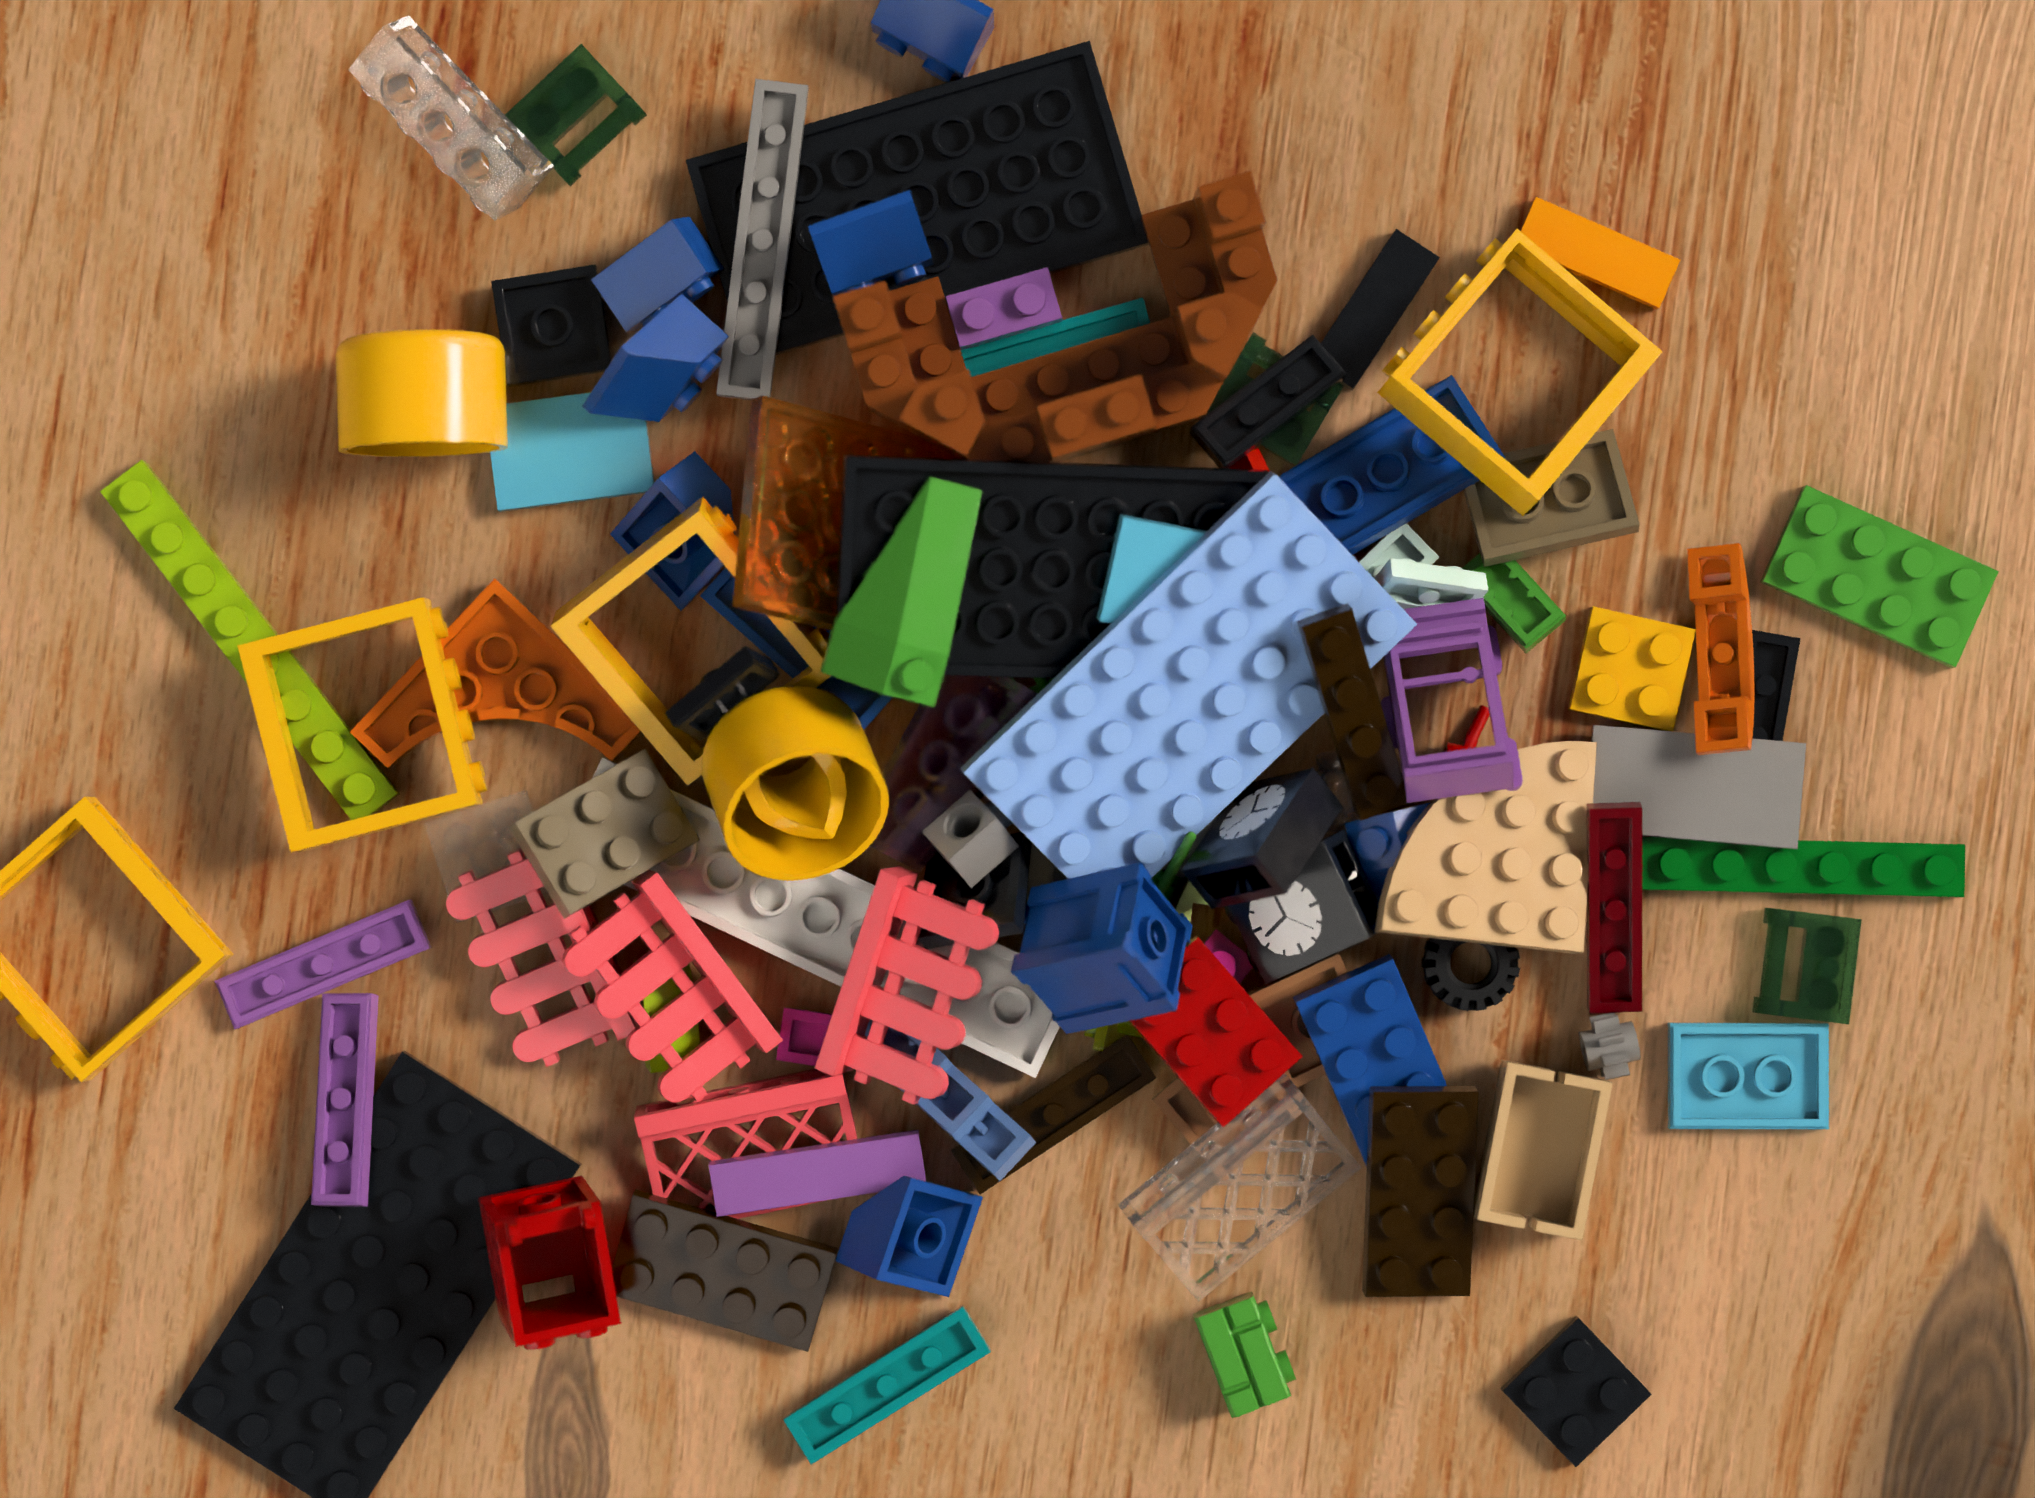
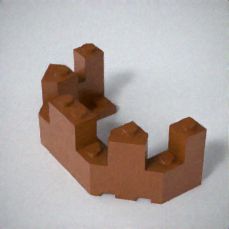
(1089, 394)

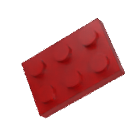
(1218, 1038)

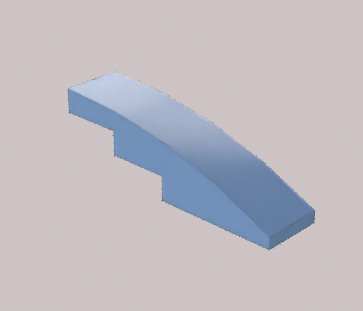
(969, 1114)

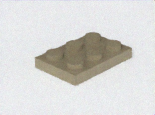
(1580, 508)
(604, 833)

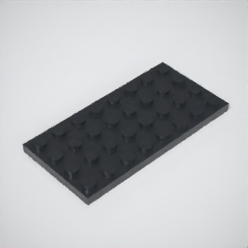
(1000, 166)
(1034, 547)
(371, 1300)

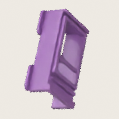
(1460, 772)

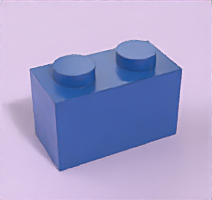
(658, 271)

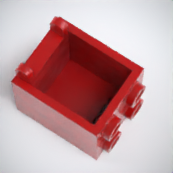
(545, 1236)

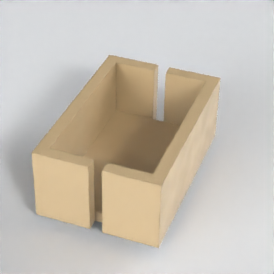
(1541, 1149)

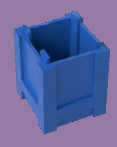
(1102, 948)

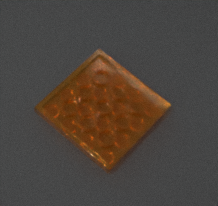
(795, 506)

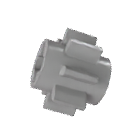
(1609, 1046)

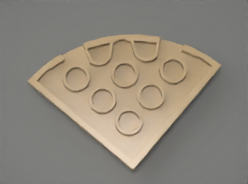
(1501, 860)

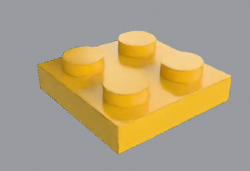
(1631, 669)

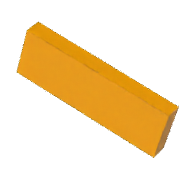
(1600, 253)

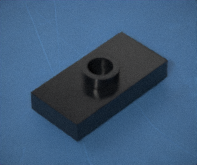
(720, 691)

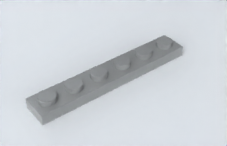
(762, 239)

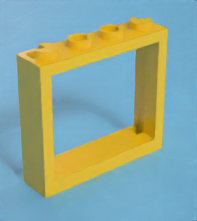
(1574, 304)
(617, 676)
(278, 745)
(34, 1014)

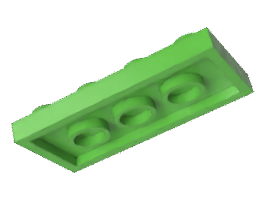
(1879, 576)

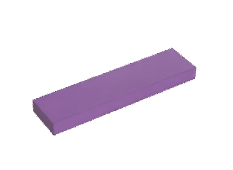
(323, 964)
(344, 1099)
(814, 1172)

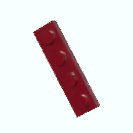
(1614, 907)

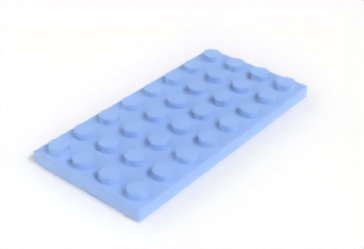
(1183, 692)

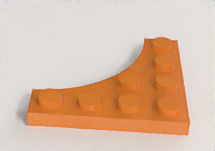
(507, 671)

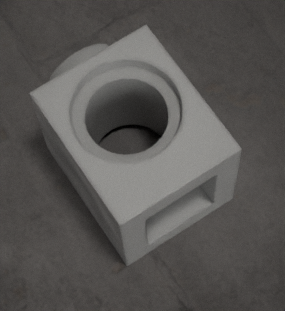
(971, 837)

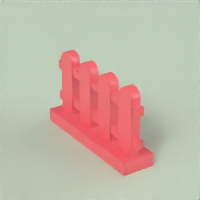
(526, 989)
(865, 999)
(693, 1004)

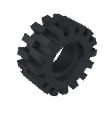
(1469, 996)

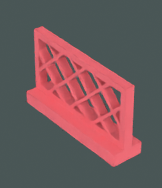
(734, 1106)

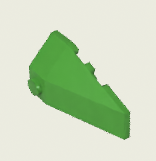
(906, 609)

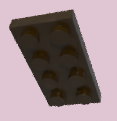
(1420, 1191)
(722, 1270)

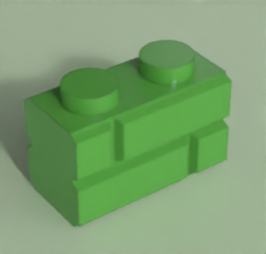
(1243, 1353)

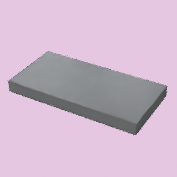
(1709, 797)

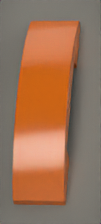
(1723, 649)

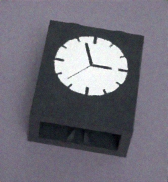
(1262, 839)
(1317, 917)

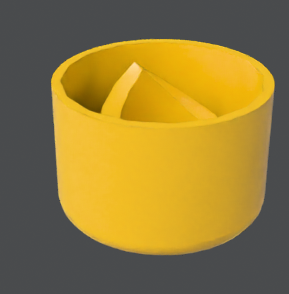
(421, 394)
(799, 820)

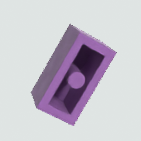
(1004, 308)

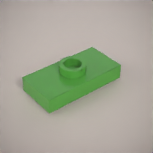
(1518, 603)

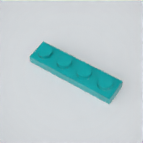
(887, 1384)

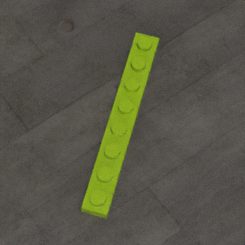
(235, 620)

